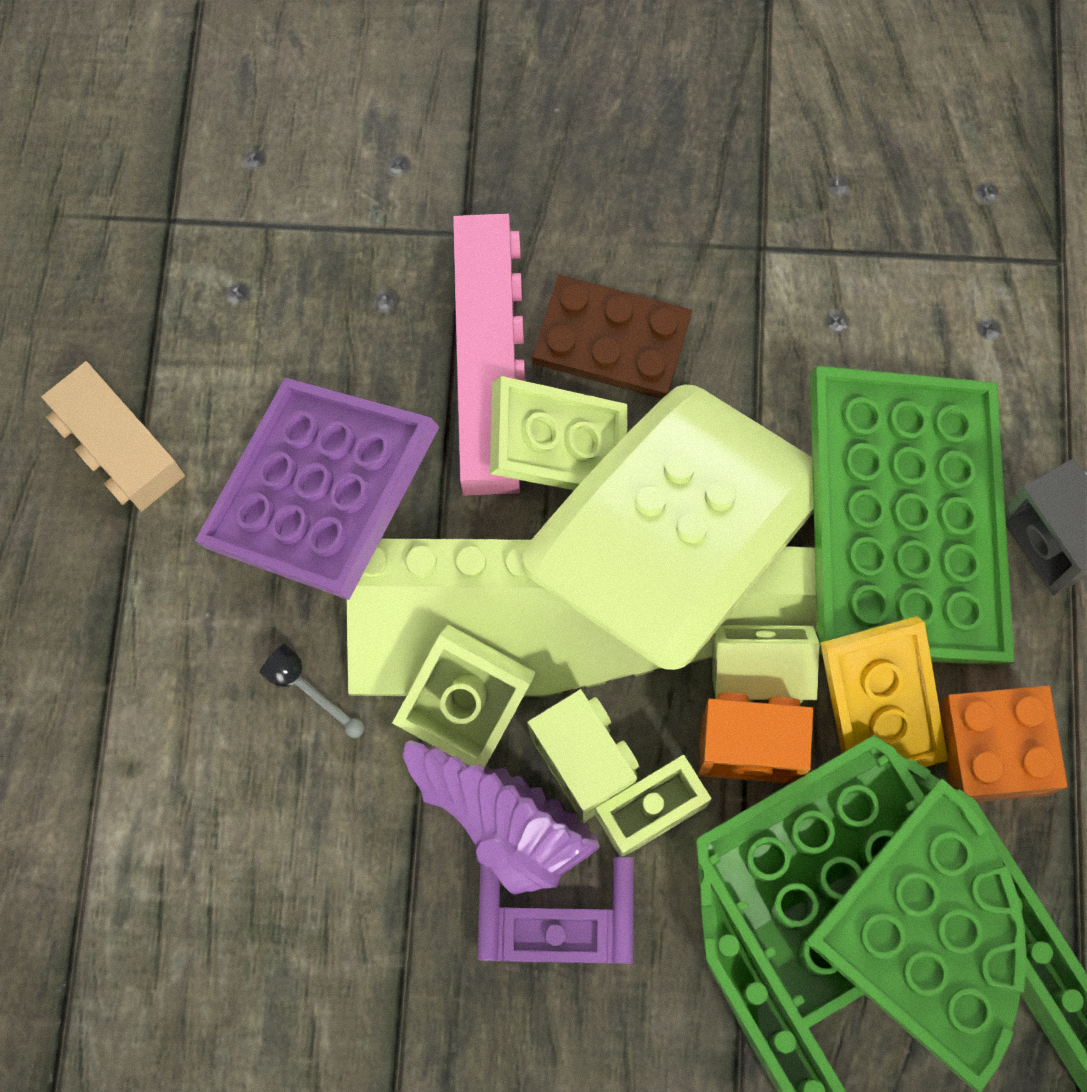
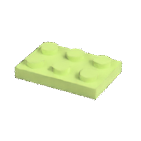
(550, 432)

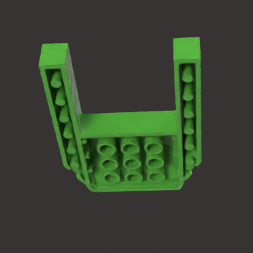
(784, 868)

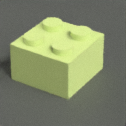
(464, 697)
(582, 754)

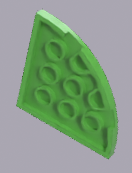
(936, 936)

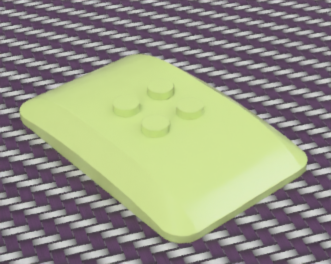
(674, 525)

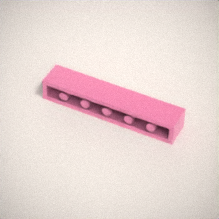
(484, 338)

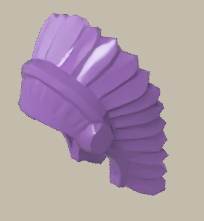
(513, 826)

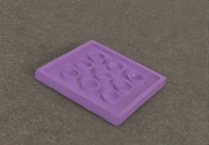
(318, 486)

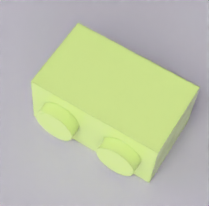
(766, 661)
(652, 806)

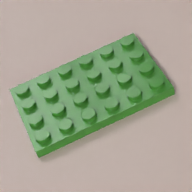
(911, 510)

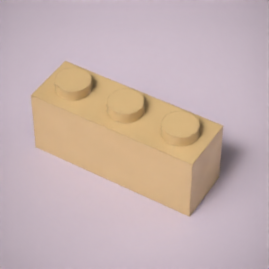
(111, 438)

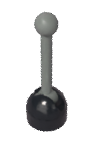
(285, 669)

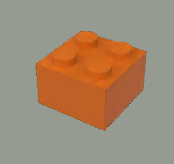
(755, 739)
(1003, 744)

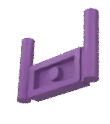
(558, 933)

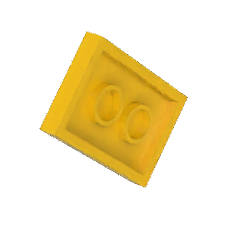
(886, 689)

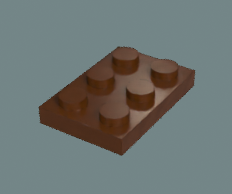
(612, 337)

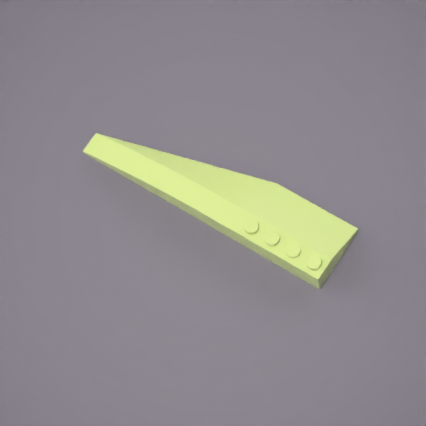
(483, 591)

